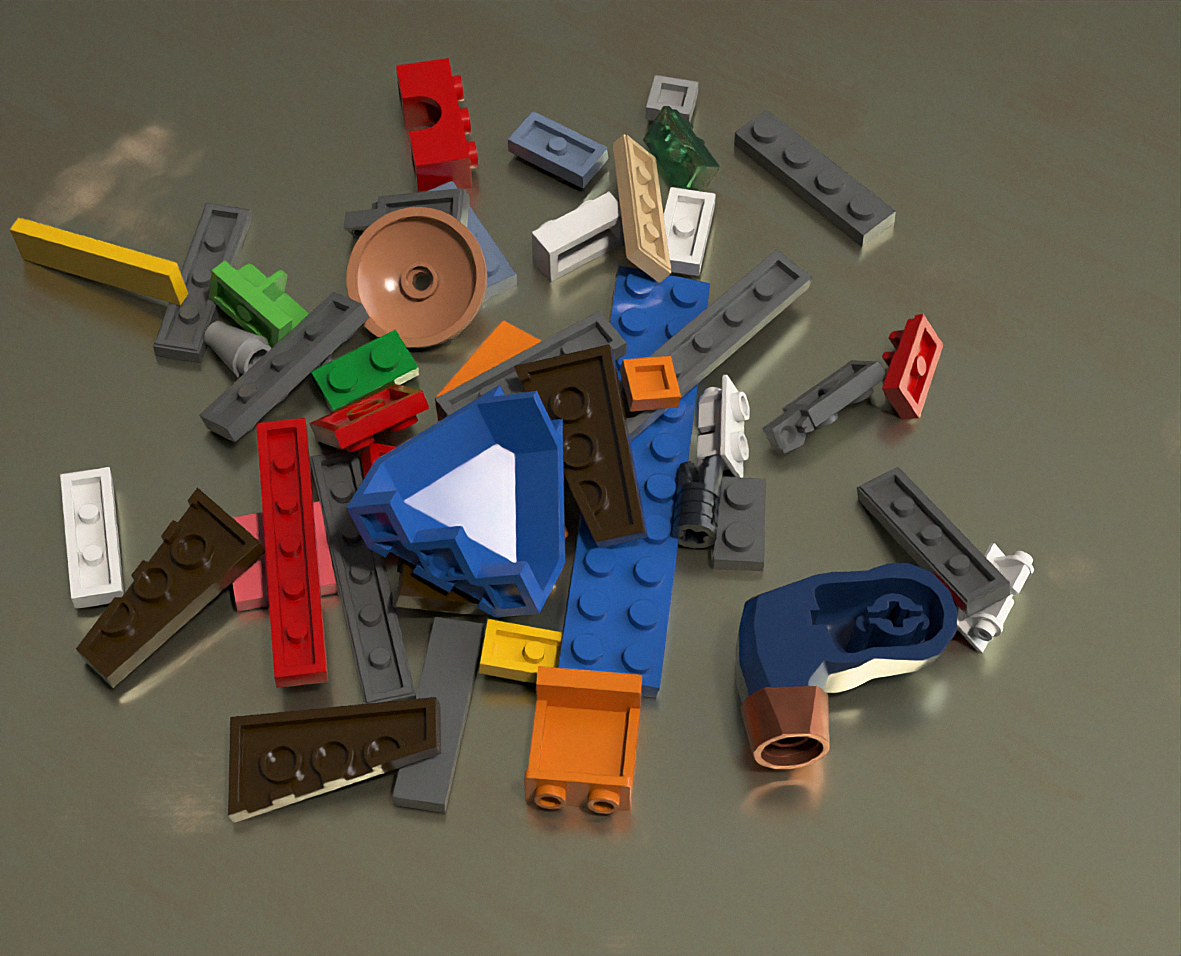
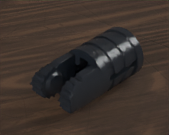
(698, 503)

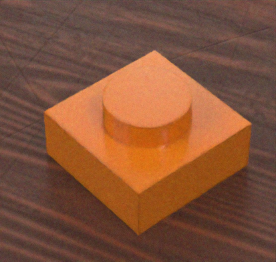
(650, 383)

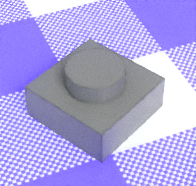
(672, 92)

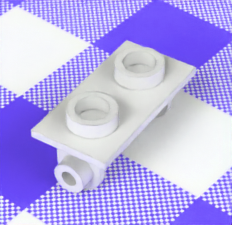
(725, 414)
(988, 622)

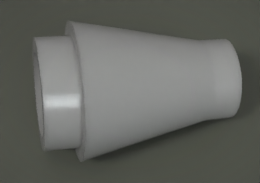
(235, 346)

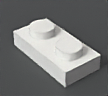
(687, 228)

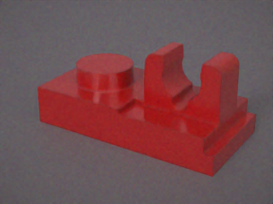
(911, 366)

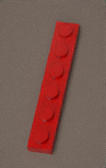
(291, 554)

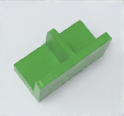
(256, 300)

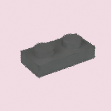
(741, 525)

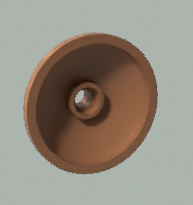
(398, 252)

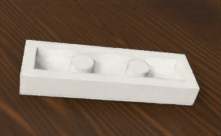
(91, 537)

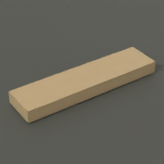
(641, 208)

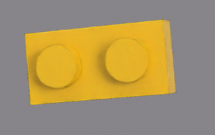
(518, 650)

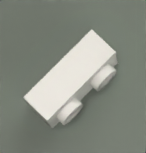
(578, 237)

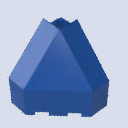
(475, 503)

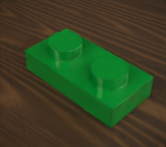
(365, 371)

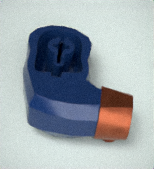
(829, 639)

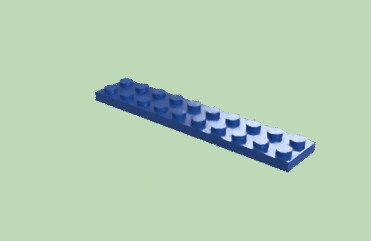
(624, 590)

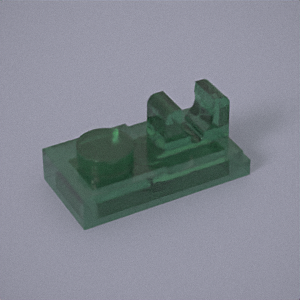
(680, 151)

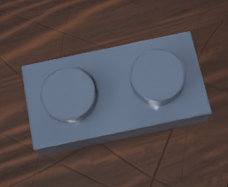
(558, 149)

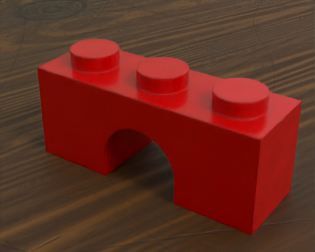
(431, 99)

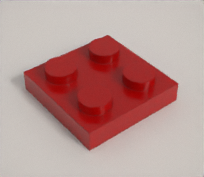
(356, 423)

